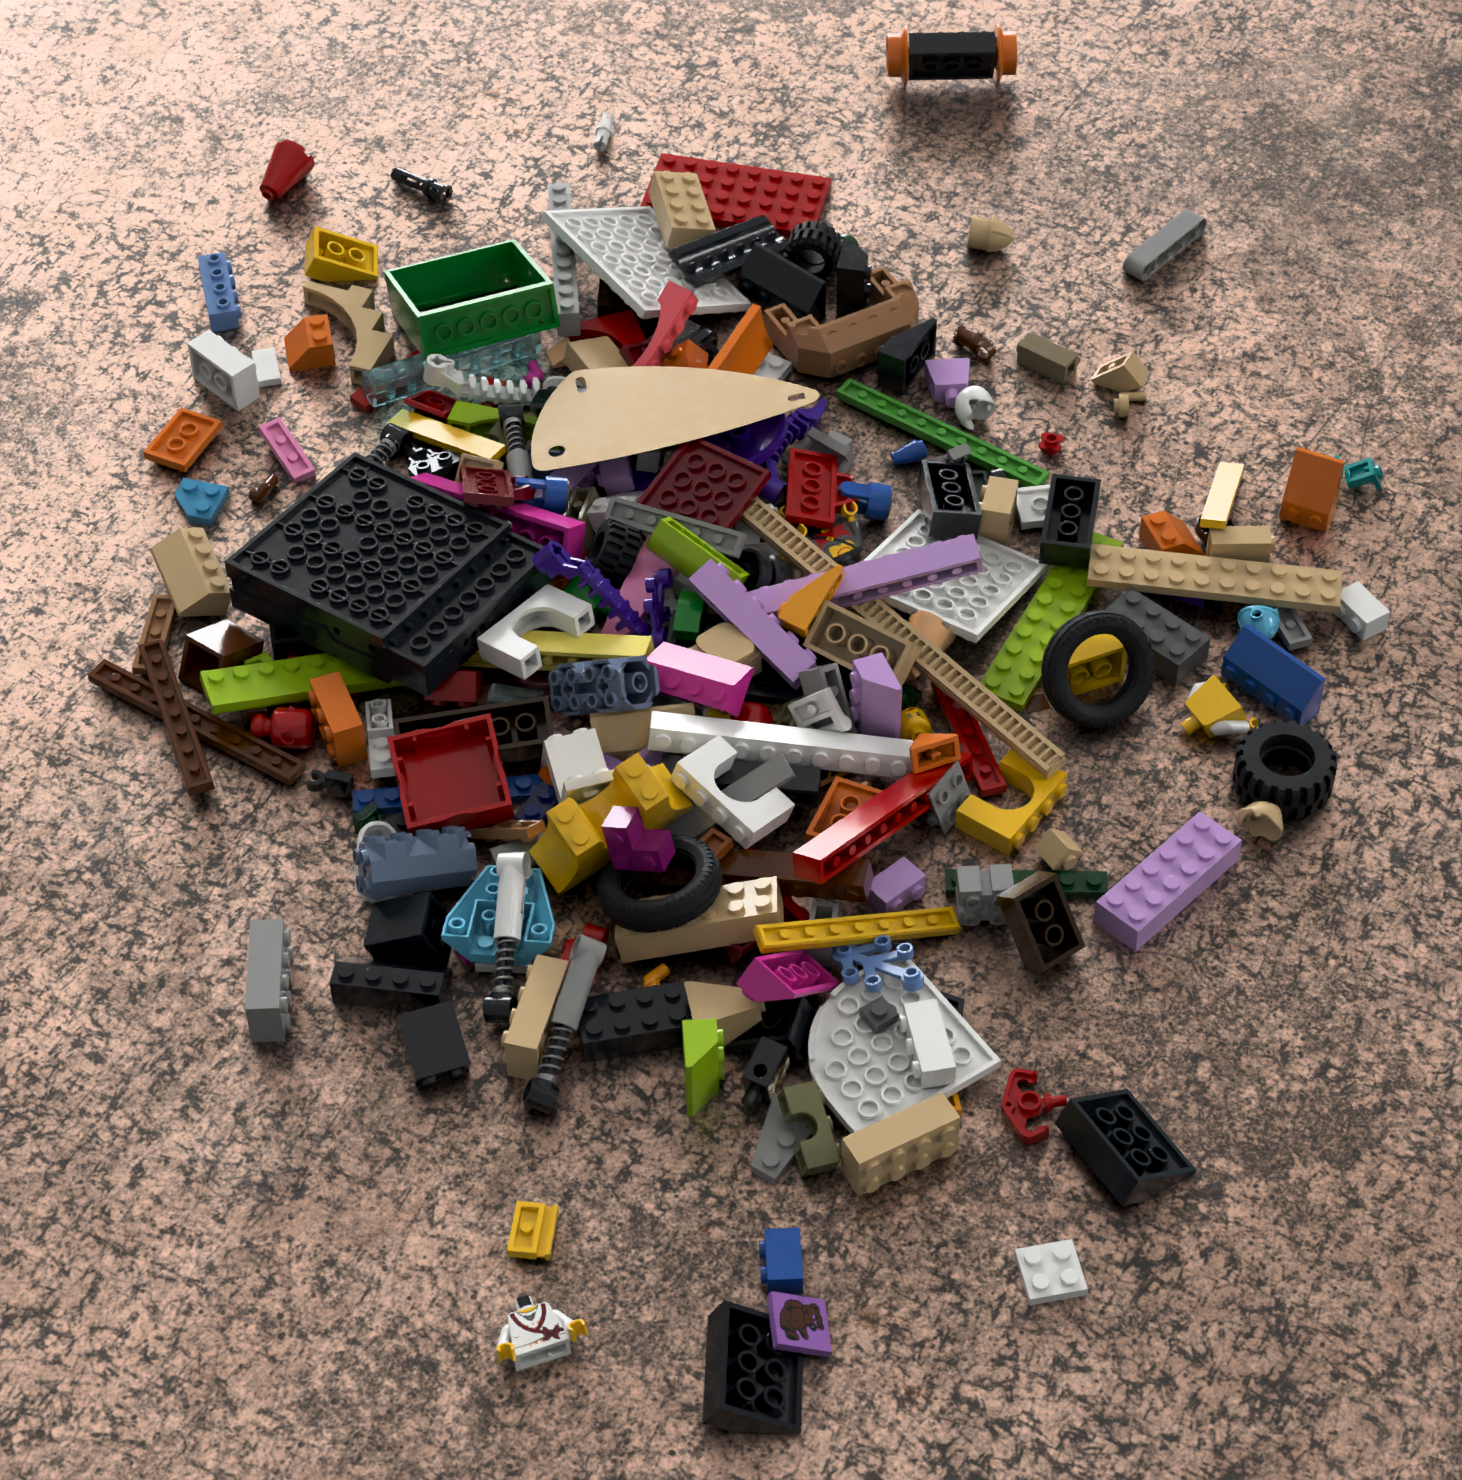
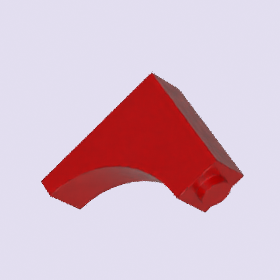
(619, 327)

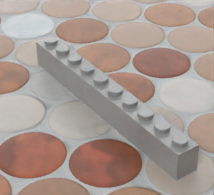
(564, 267)

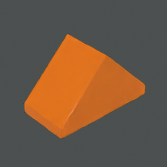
(933, 750)

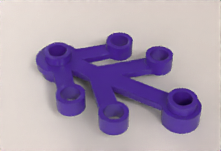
(654, 606)

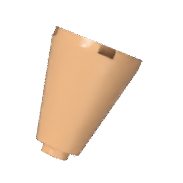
(932, 628)

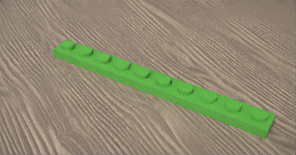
(940, 433)

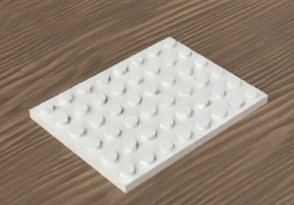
(632, 258)

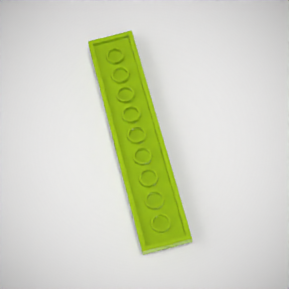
(1017, 666)

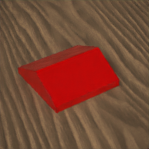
(432, 403)

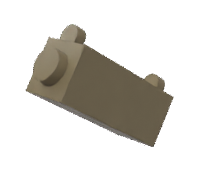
(1047, 358)

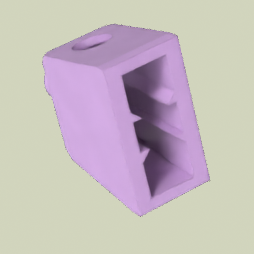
(947, 378)

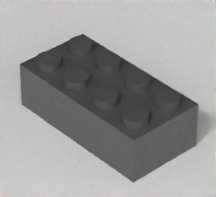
(1175, 643)

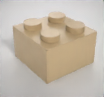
(998, 509)

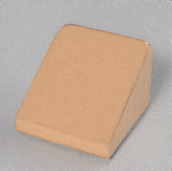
(557, 353)

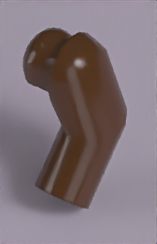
(264, 489)

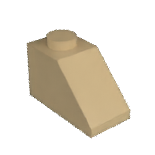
(1122, 373)

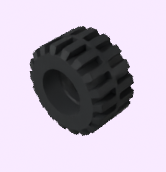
(820, 239)
(614, 550)

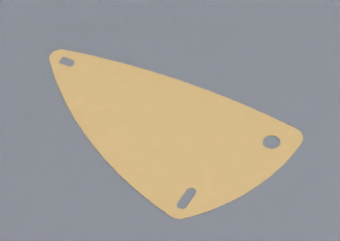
(651, 409)

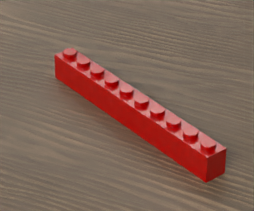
(870, 824)

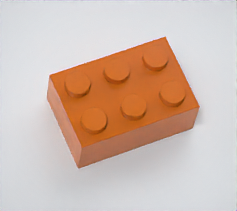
(337, 719)

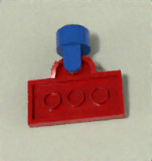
(819, 491)

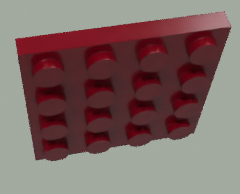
(706, 484)

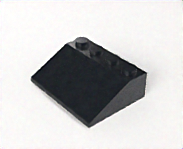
(1123, 1145)
(746, 1379)

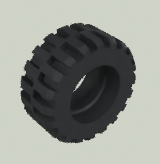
(1286, 745)

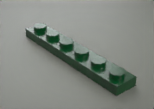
(1074, 883)

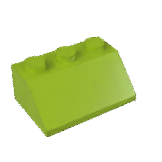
(702, 1061)

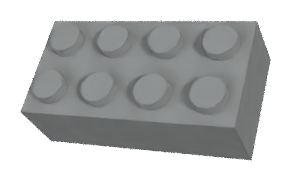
(269, 980)

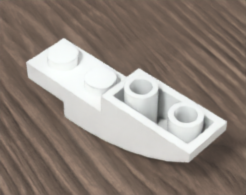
(379, 727)

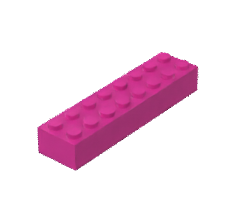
(527, 521)

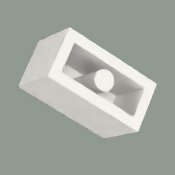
(1362, 611)

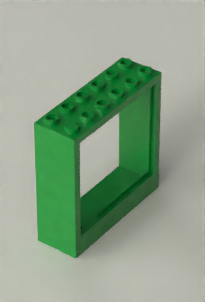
(476, 321)

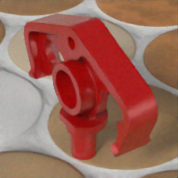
(1020, 1106)

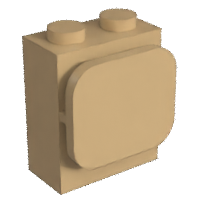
(730, 644)

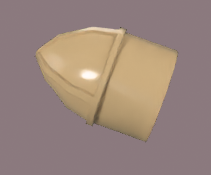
(989, 234)

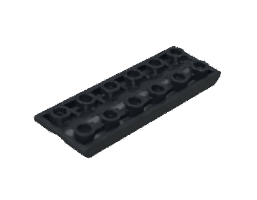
(725, 250)

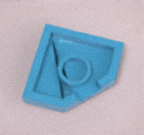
(201, 500)

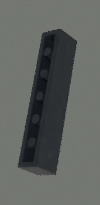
(801, 790)

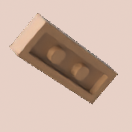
(510, 831)

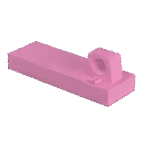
(287, 450)

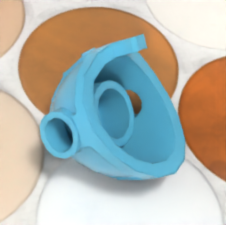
(1266, 623)

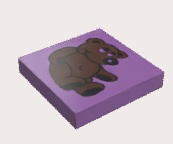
(799, 1324)

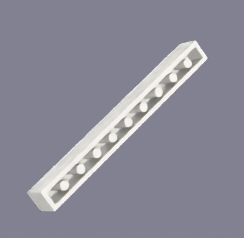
(799, 745)

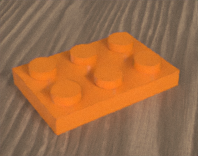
(182, 439)

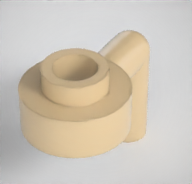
(1121, 404)

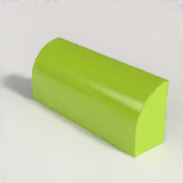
(687, 551)

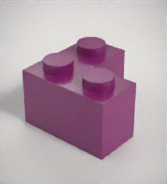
(633, 845)

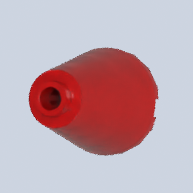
(285, 169)

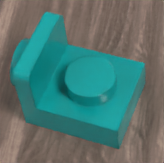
(1363, 473)

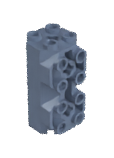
(603, 685)
(415, 862)

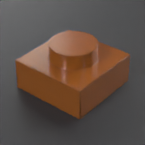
(718, 842)

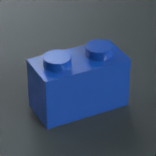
(782, 1260)

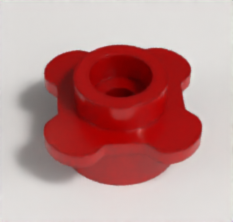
(1050, 443)

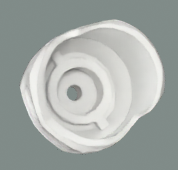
(973, 404)

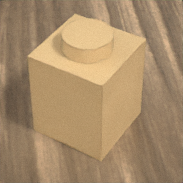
(1058, 850)

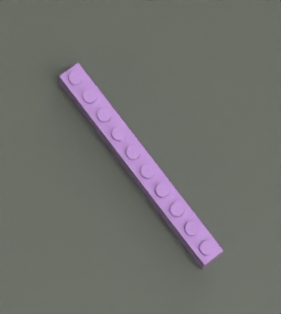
(887, 574)

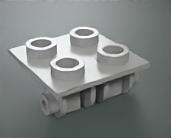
(947, 798)

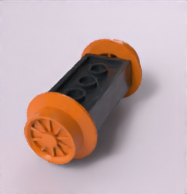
(951, 55)

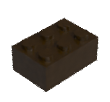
(1040, 921)

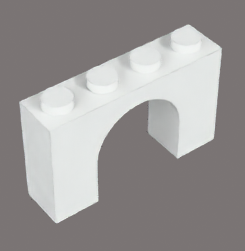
(546, 608)
(742, 820)

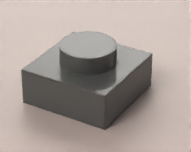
(878, 1014)

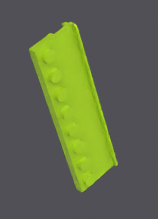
(279, 682)

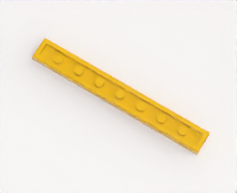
(855, 929)

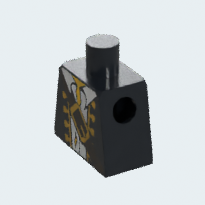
(765, 1072)

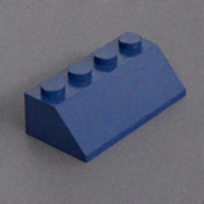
(1273, 676)

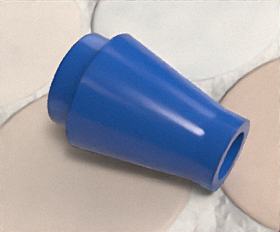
(909, 453)

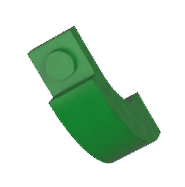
(689, 616)

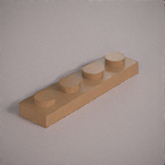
(156, 627)

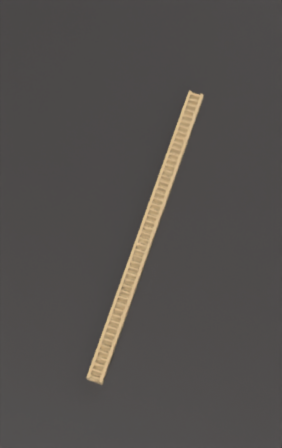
(930, 661)

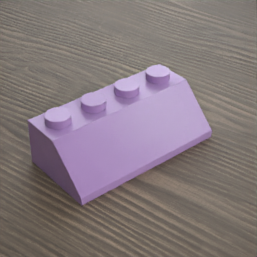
(875, 697)

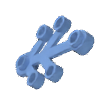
(849, 955)

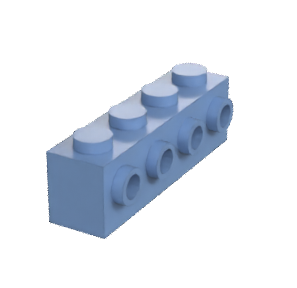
(218, 291)

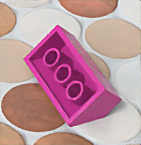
(701, 678)
(785, 977)

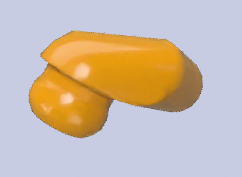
(656, 975)

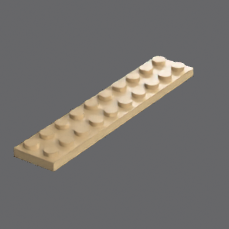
(1215, 578)

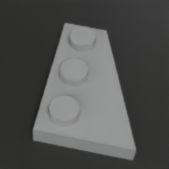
(777, 1144)

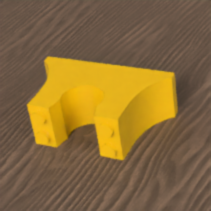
(574, 839)

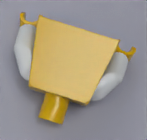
(1215, 710)

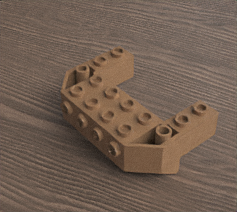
(850, 340)

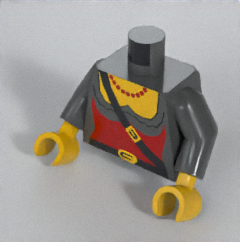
(843, 542)

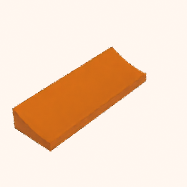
(745, 346)

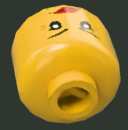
(913, 723)

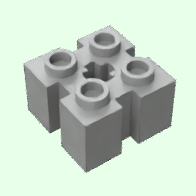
(977, 893)

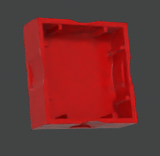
(451, 776)

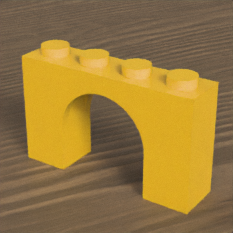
(1004, 827)

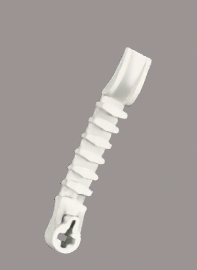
(441, 372)

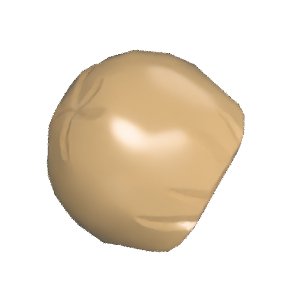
(1261, 820)

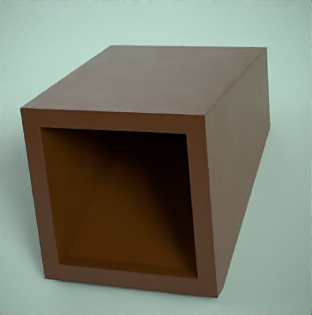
(216, 648)

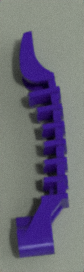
(798, 427)
(555, 560)

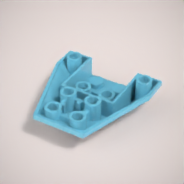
(472, 920)

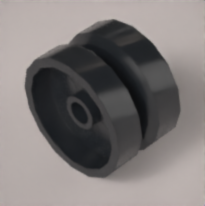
(762, 567)

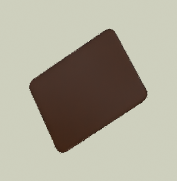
(1037, 703)

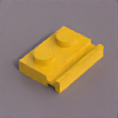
(532, 1230)

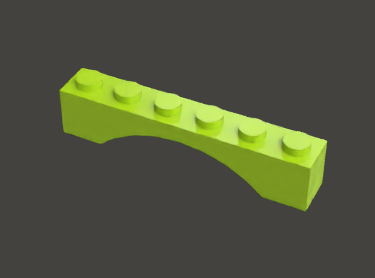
(481, 419)

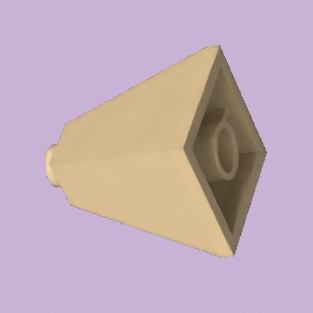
(725, 1003)

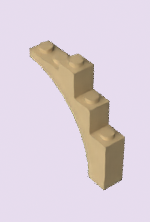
(356, 311)

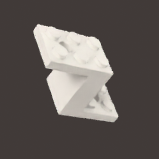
(576, 765)

